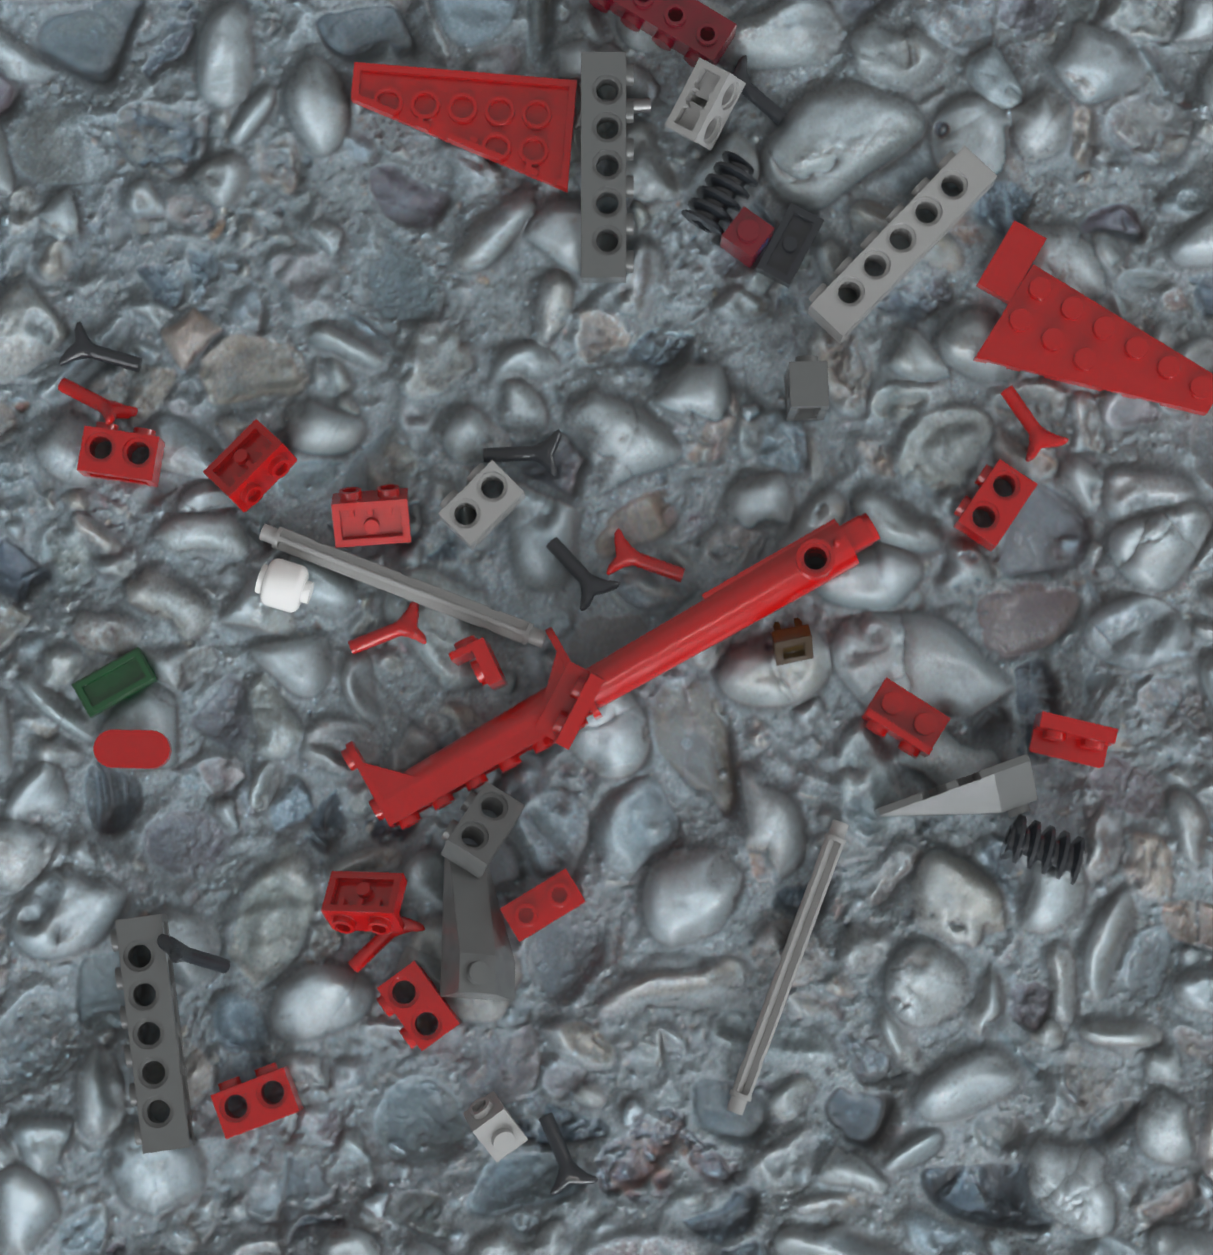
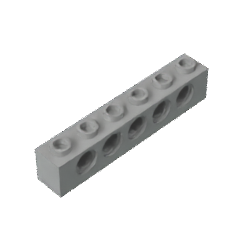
(972, 180)

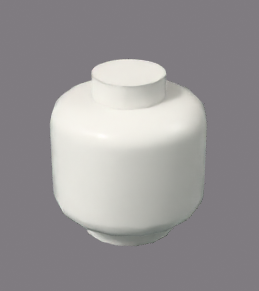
(284, 585)

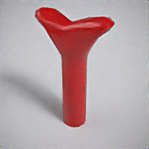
(109, 409)
(1038, 436)
(628, 556)
(404, 627)
(378, 942)

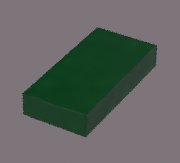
(114, 682)

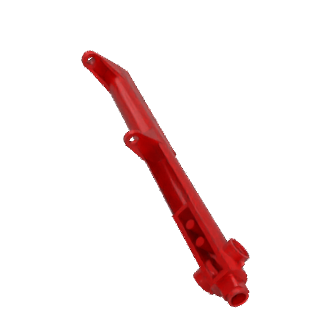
(719, 615)

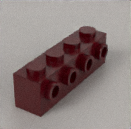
(676, 25)

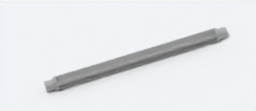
(402, 586)
(788, 967)

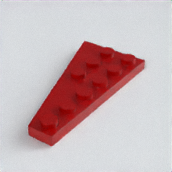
(498, 116)
(1079, 342)

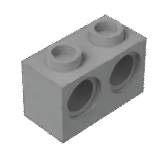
(705, 104)
(489, 510)

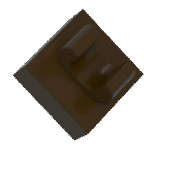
(792, 643)

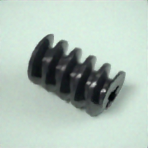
(720, 193)
(1044, 848)

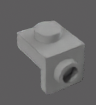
(494, 1126)

